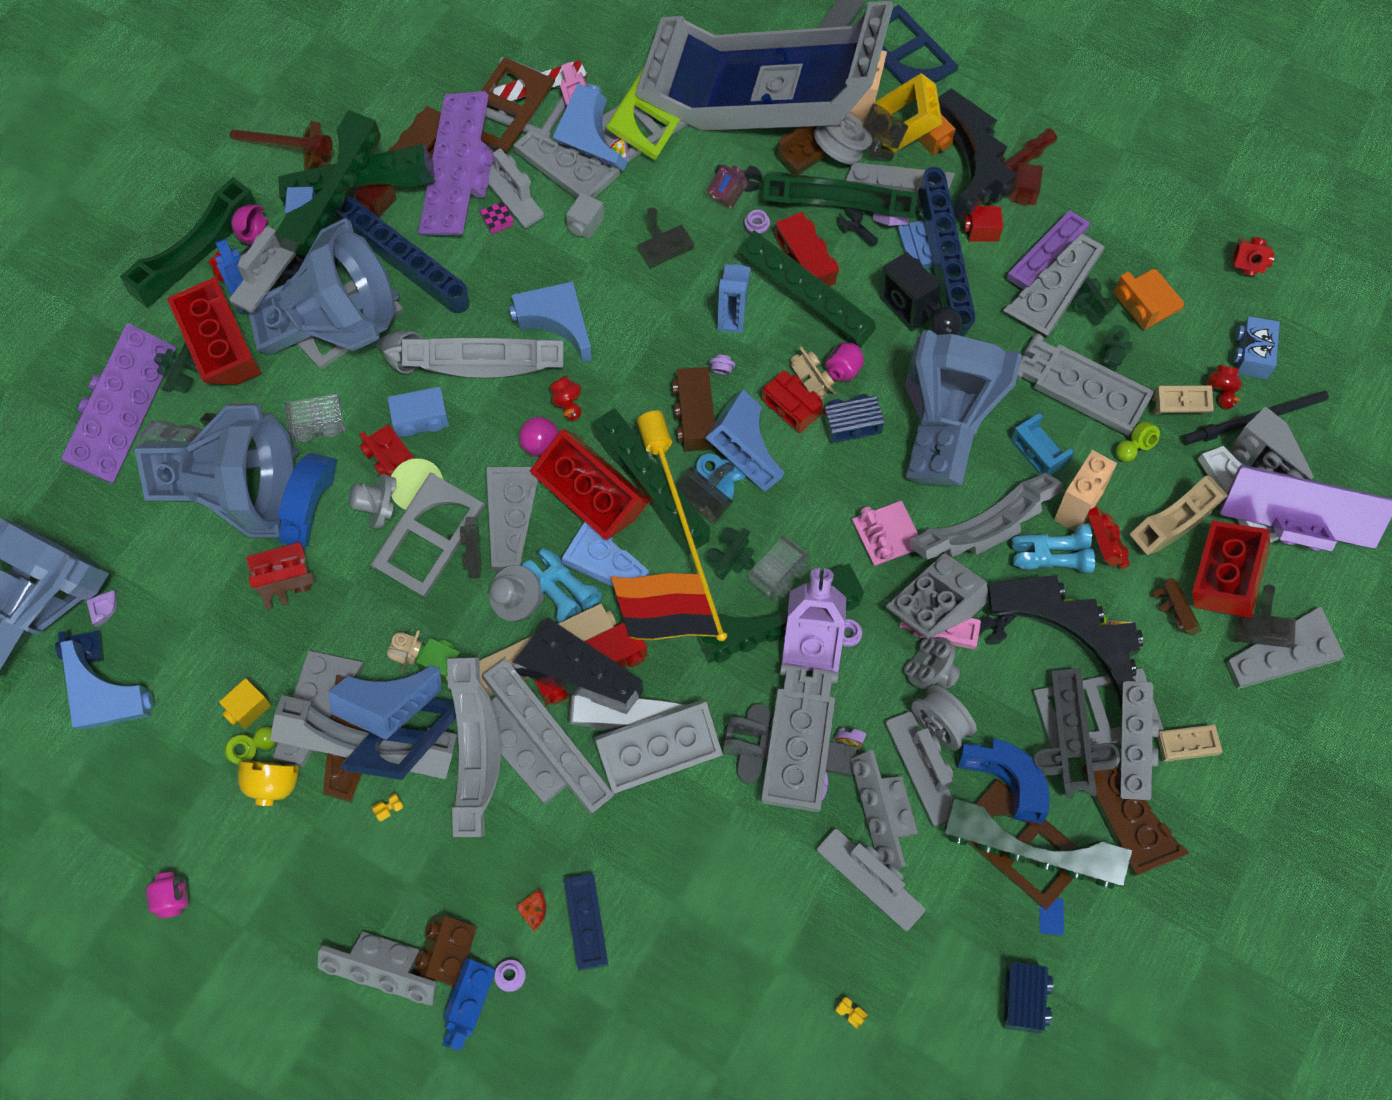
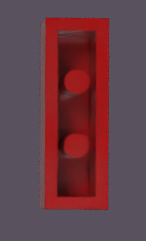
(800, 242)

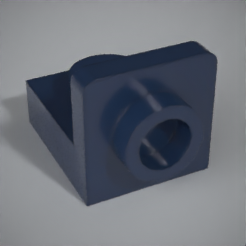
(91, 645)

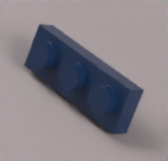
(586, 922)

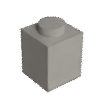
(585, 216)

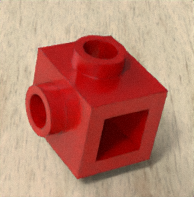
(1246, 249)

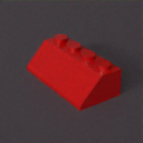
(213, 334)
(589, 485)

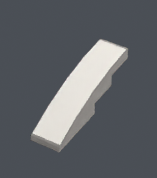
(593, 715)

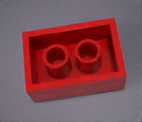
(1231, 568)

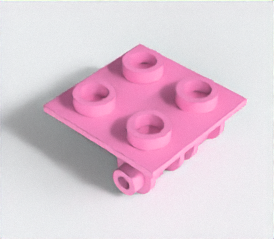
(886, 532)

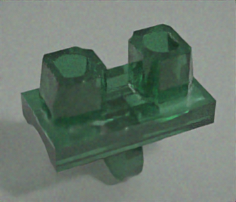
(1092, 302)
(1115, 347)
(176, 379)
(724, 562)

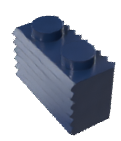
(853, 418)
(1027, 997)

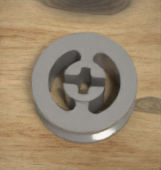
(844, 140)
(944, 717)

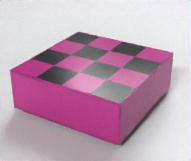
(497, 217)

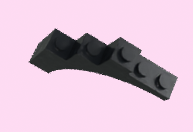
(982, 153)
(1081, 619)

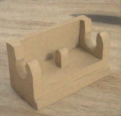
(1183, 399)

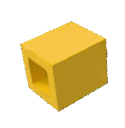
(244, 704)

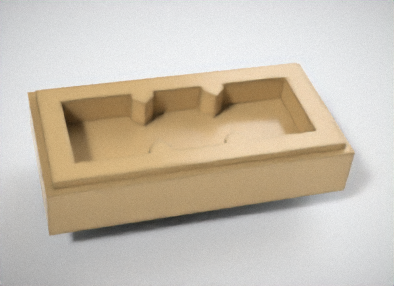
(1189, 743)

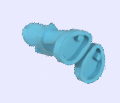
(1042, 544)
(585, 595)

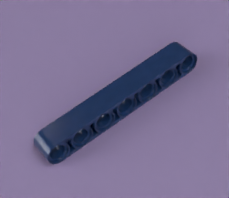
(946, 240)
(393, 243)

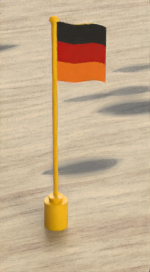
(668, 602)

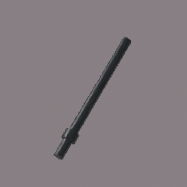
(1211, 432)

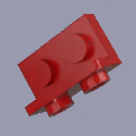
(385, 449)
(277, 564)

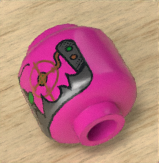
(845, 361)
(167, 895)

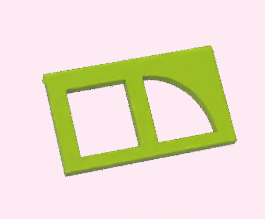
(624, 125)

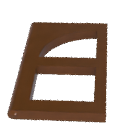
(536, 87)
(1000, 802)

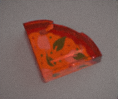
(534, 909)

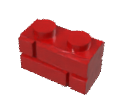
(792, 401)

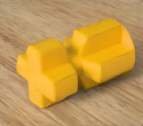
(382, 810)
(856, 1015)

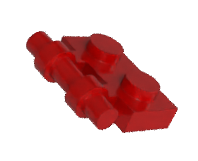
(1108, 538)

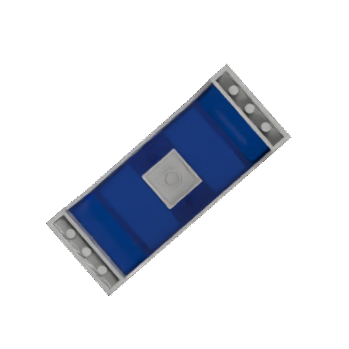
(763, 76)

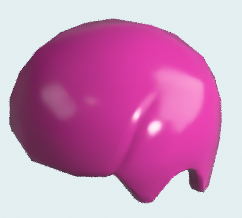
(248, 223)
(537, 435)

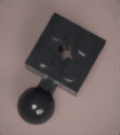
(915, 296)

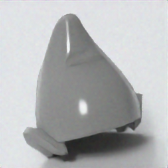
(392, 349)

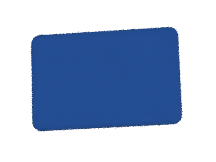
(1053, 918)

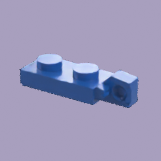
(227, 265)
(466, 1002)

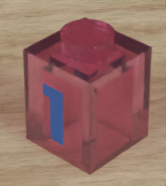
(728, 185)

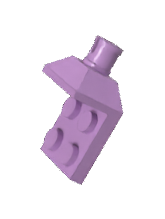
(815, 624)

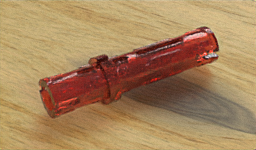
(1033, 149)

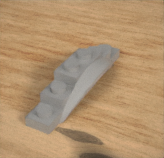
(482, 355)
(991, 526)
(478, 747)

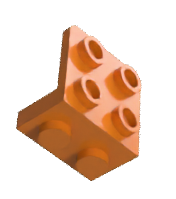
(1148, 297)

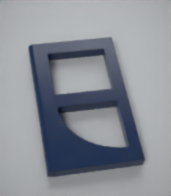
(906, 73)
(368, 761)

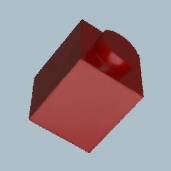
(984, 224)

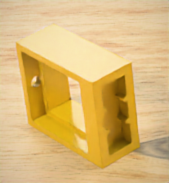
(929, 114)

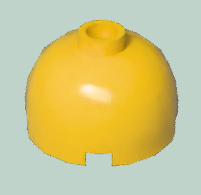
(266, 780)

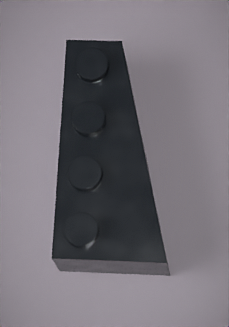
(571, 664)

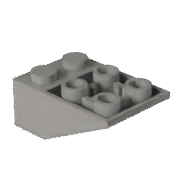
(1270, 446)
(940, 597)

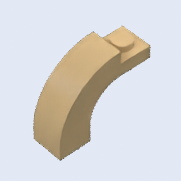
(1177, 520)

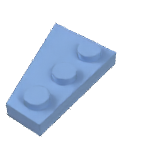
(600, 558)

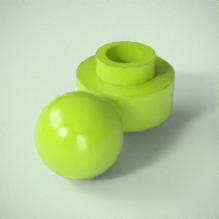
(1144, 437)
(260, 740)

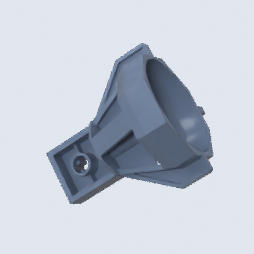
(317, 302)
(952, 390)
(215, 465)
(31, 604)

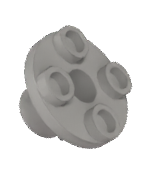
(374, 499)
(515, 593)
(933, 664)

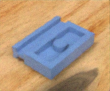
(915, 242)

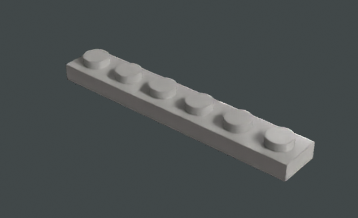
(548, 736)

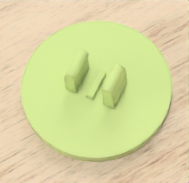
(410, 478)

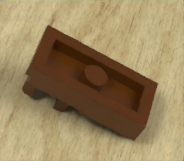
(311, 159)
(299, 584)
(1185, 617)

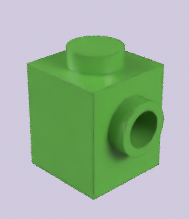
(436, 654)

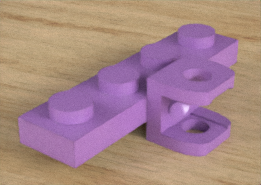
(1048, 249)

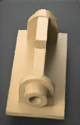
(807, 365)
(404, 648)

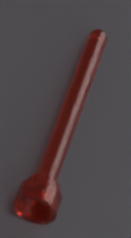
(320, 143)

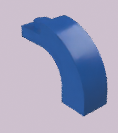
(301, 495)
(1017, 771)

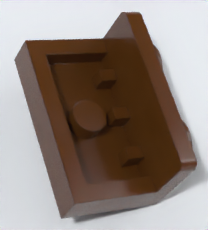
(800, 149)
(444, 950)

